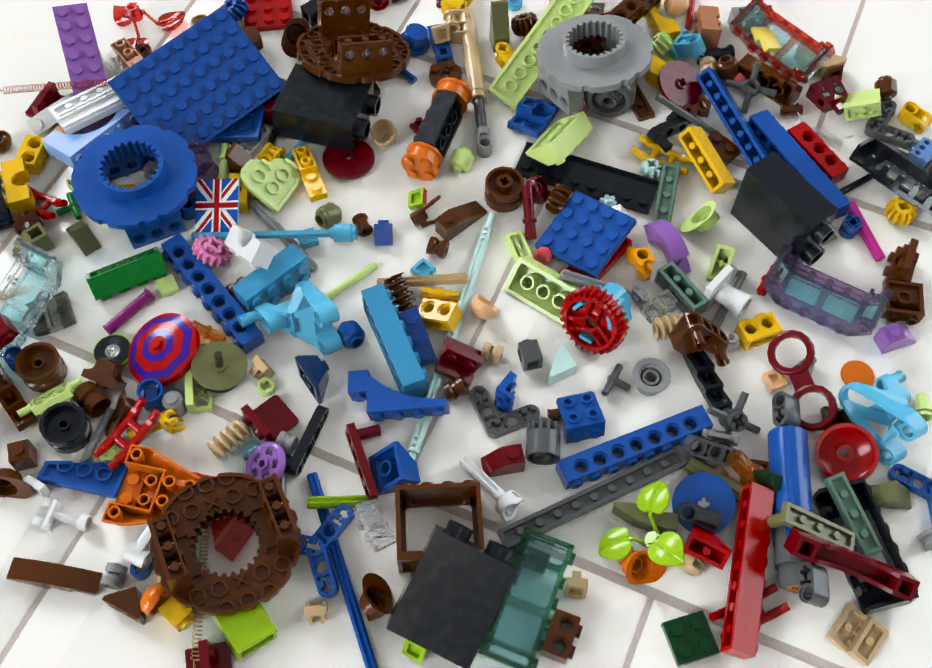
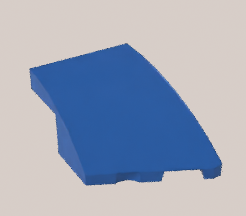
(533, 116)

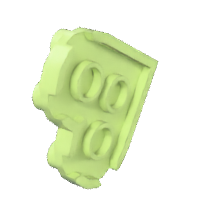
(270, 181)

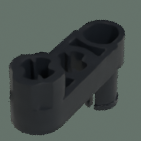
(673, 125)

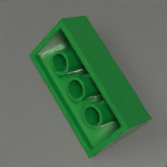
(126, 273)

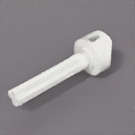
(506, 502)

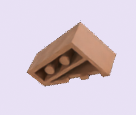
(707, 25)

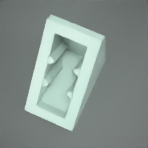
(563, 365)

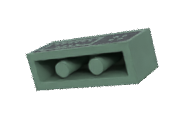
(682, 288)

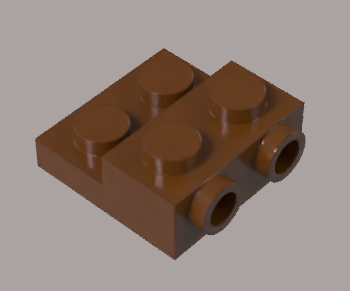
(905, 302)

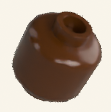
(727, 67)
(887, 87)

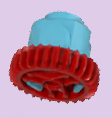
(597, 317)

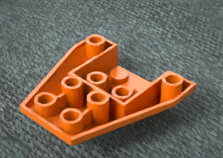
(146, 487)

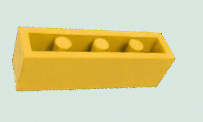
(706, 160)

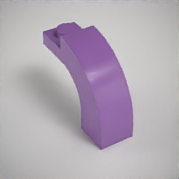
(670, 241)

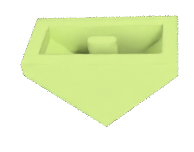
(722, 256)

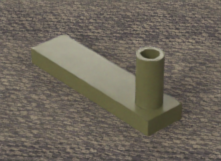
(802, 519)

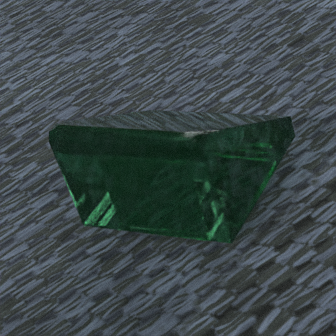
(768, 479)

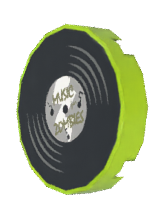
(113, 347)

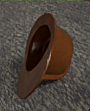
(291, 33)
(123, 406)
(13, 485)
(376, 597)

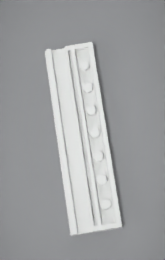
(86, 108)

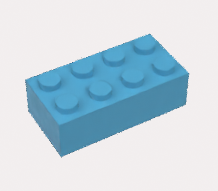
(275, 282)

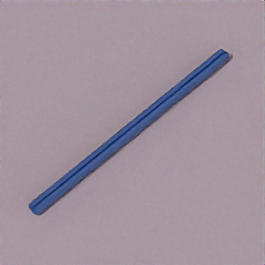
(345, 581)

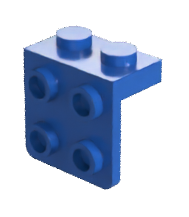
(581, 417)

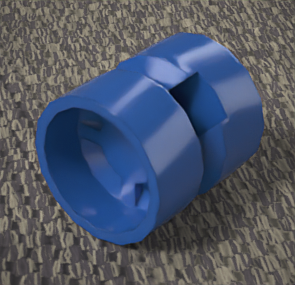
(152, 392)

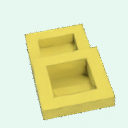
(766, 38)

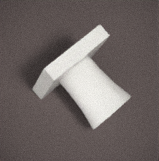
(730, 297)

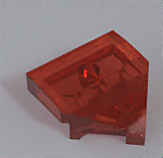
(230, 536)

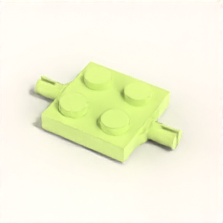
(58, 394)

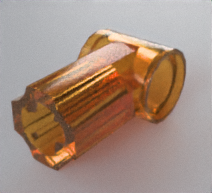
(743, 466)

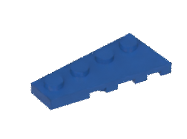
(84, 477)

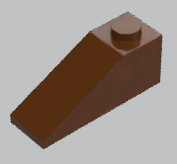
(458, 219)

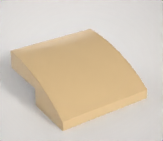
(857, 634)

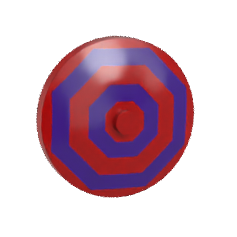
(163, 348)

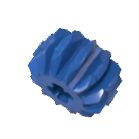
(236, 8)

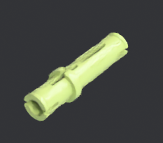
(223, 166)

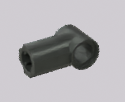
(700, 516)

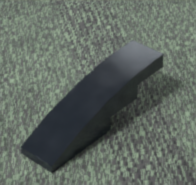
(707, 380)

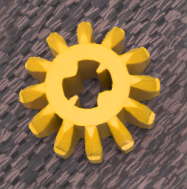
(900, 211)

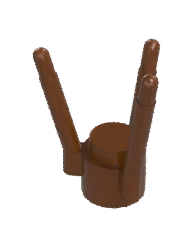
(419, 217)

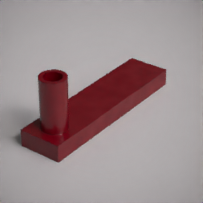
(354, 438)

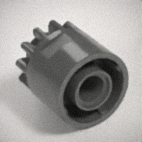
(543, 441)

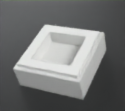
(37, 486)

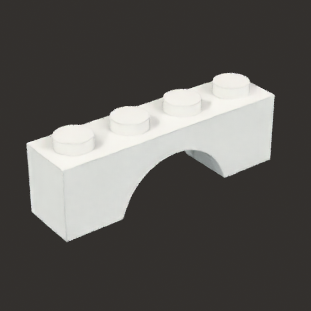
(248, 248)

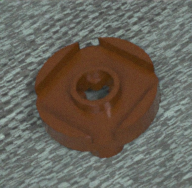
(441, 68)

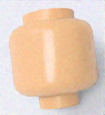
(676, 7)

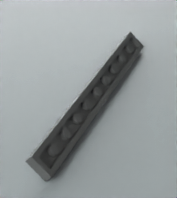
(594, 496)

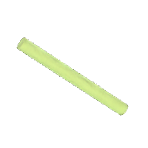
(352, 280)

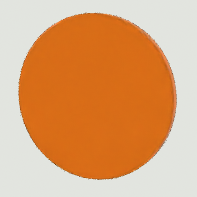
(857, 372)

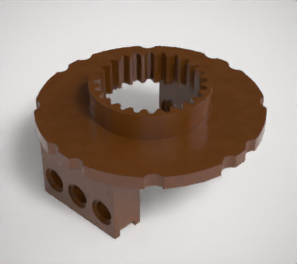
(362, 47)
(211, 499)

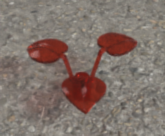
(131, 12)

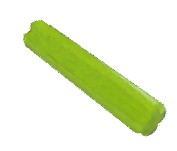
(330, 502)

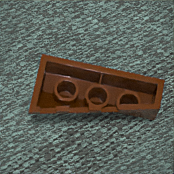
(787, 90)

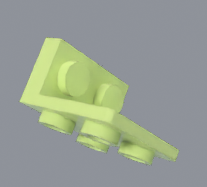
(862, 105)

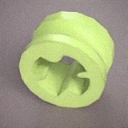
(269, 391)

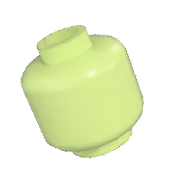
(461, 159)

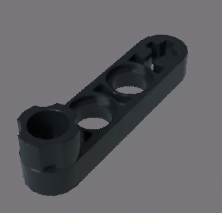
(295, 463)

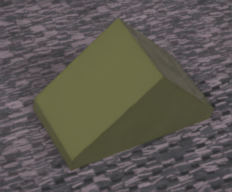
(891, 495)

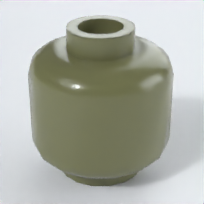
(328, 215)

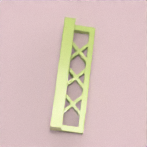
(191, 392)

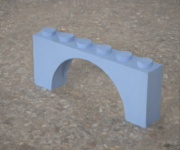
(71, 147)

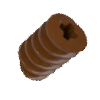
(400, 292)

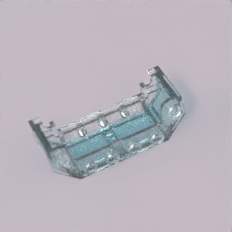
(35, 269)

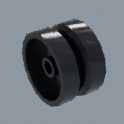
(65, 427)

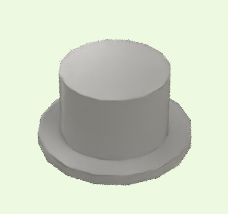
(651, 376)

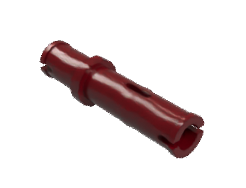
(528, 209)

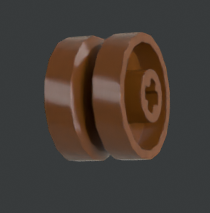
(503, 189)
(40, 366)

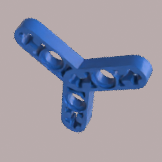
(924, 492)
(323, 554)

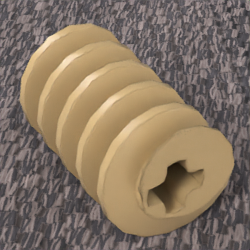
(664, 325)
(229, 438)

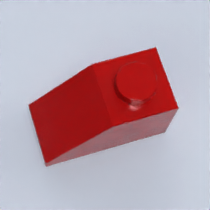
(707, 547)

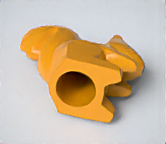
(641, 259)

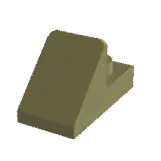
(83, 237)

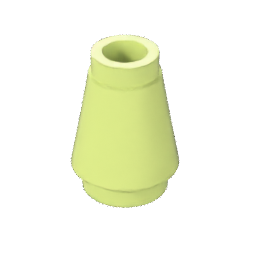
(923, 406)

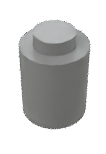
(174, 401)

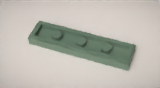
(666, 192)
(853, 514)

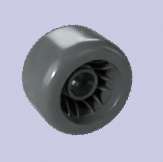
(612, 102)

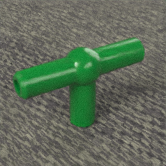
(72, 206)

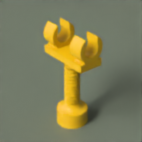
(165, 423)

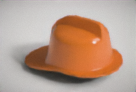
(640, 568)

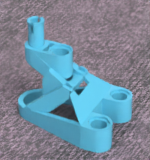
(308, 317)
(890, 402)

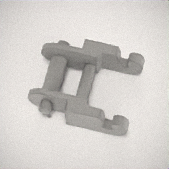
(638, 294)

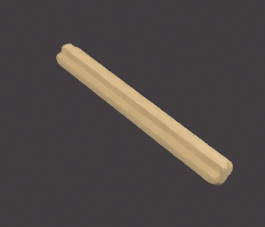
(432, 280)

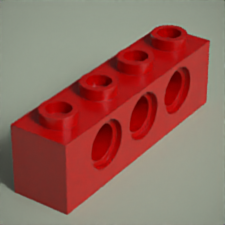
(819, 152)

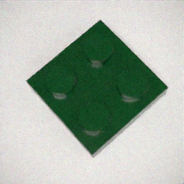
(690, 638)

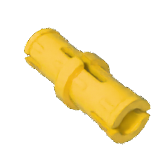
(440, 294)

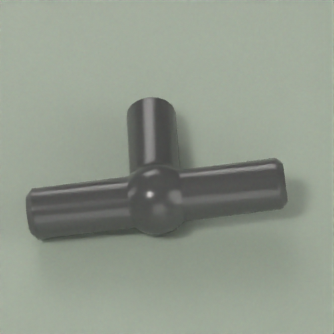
(613, 380)

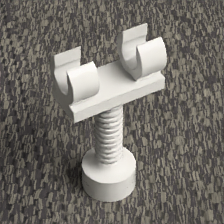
(83, 522)

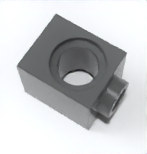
(529, 354)

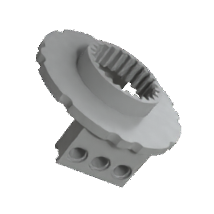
(568, 74)

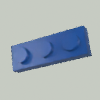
(419, 336)

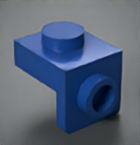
(383, 233)

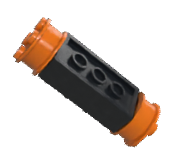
(437, 129)

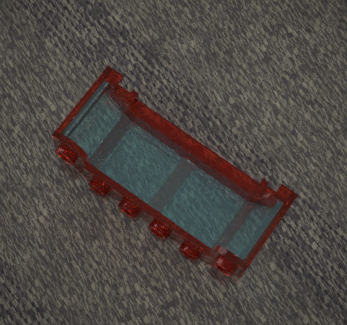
(799, 52)

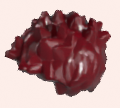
(539, 188)

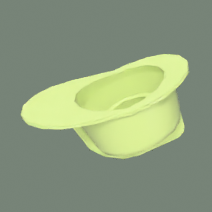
(702, 219)

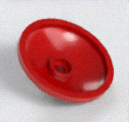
(861, 448)

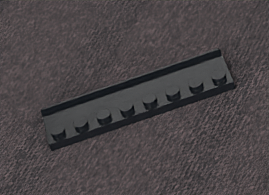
(594, 180)

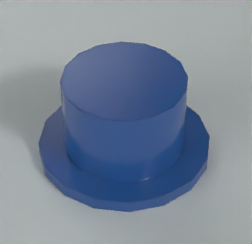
(417, 38)

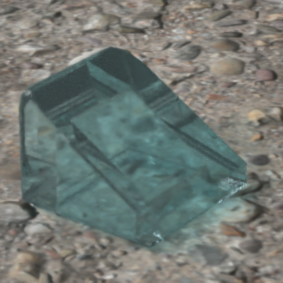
(246, 450)

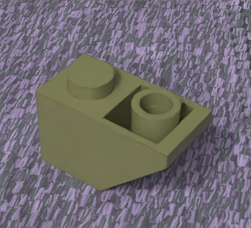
(37, 236)

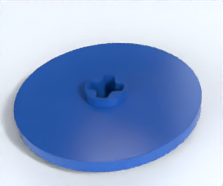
(707, 486)

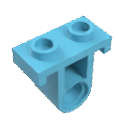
(687, 46)

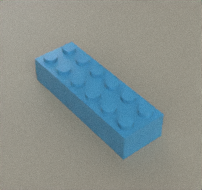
(393, 341)

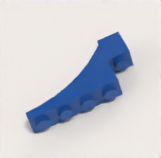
(389, 404)

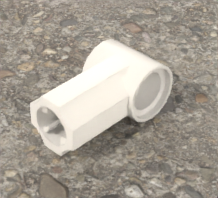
(139, 552)

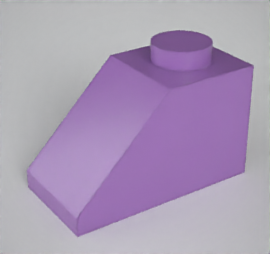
(893, 337)

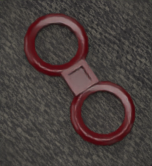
(801, 377)

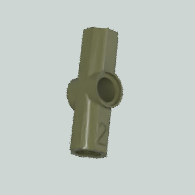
(698, 465)

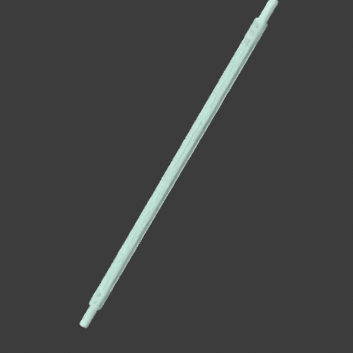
(463, 302)

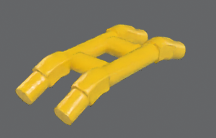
(684, 158)

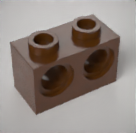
(558, 635)

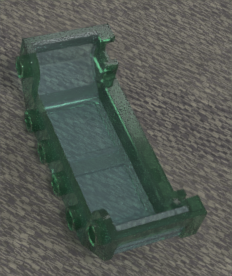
(527, 605)

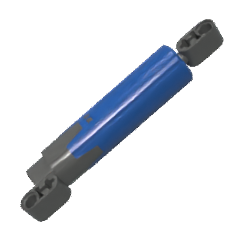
(790, 458)

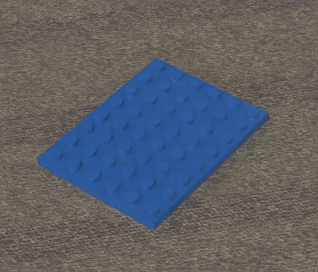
(199, 80)

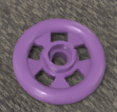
(266, 464)

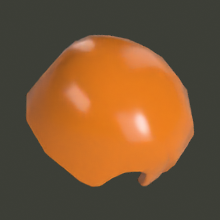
(153, 599)

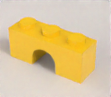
(18, 196)

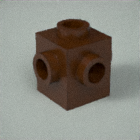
(22, 217)

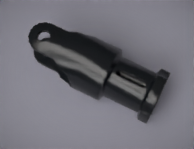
(718, 52)

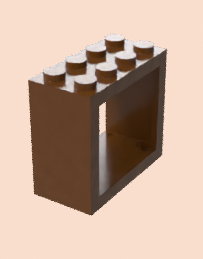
(434, 495)

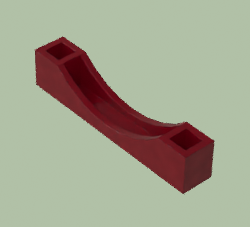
(835, 556)

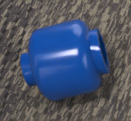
(351, 334)

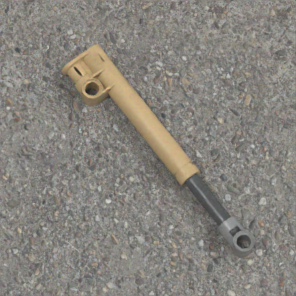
(464, 31)

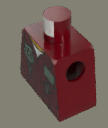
(828, 94)

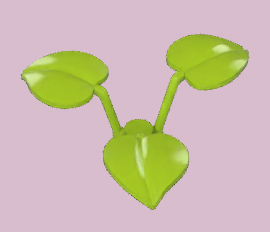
(663, 548)

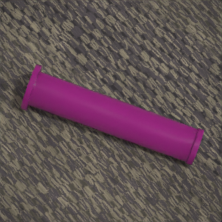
(128, 312)

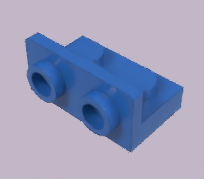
(505, 393)

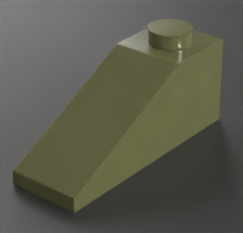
(499, 23)

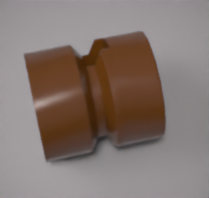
(91, 399)

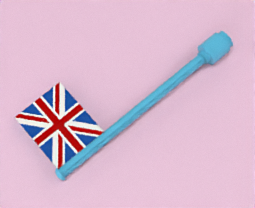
(219, 209)

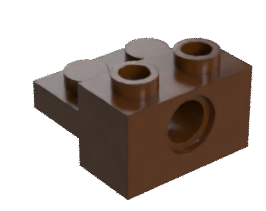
(902, 262)

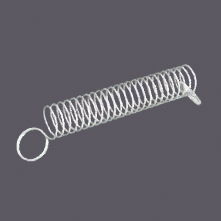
(826, 134)

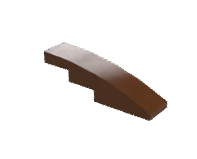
(12, 401)
(54, 575)

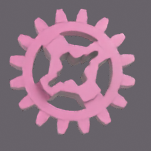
(211, 251)

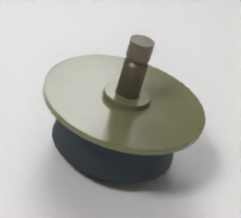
(219, 366)

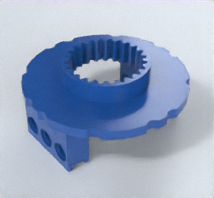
(152, 208)

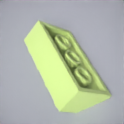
(561, 139)
(539, 286)

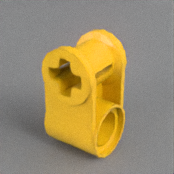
(503, 53)
(913, 116)
(271, 152)

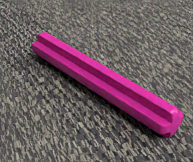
(867, 234)

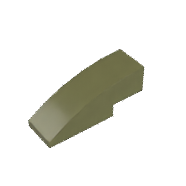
(631, 514)

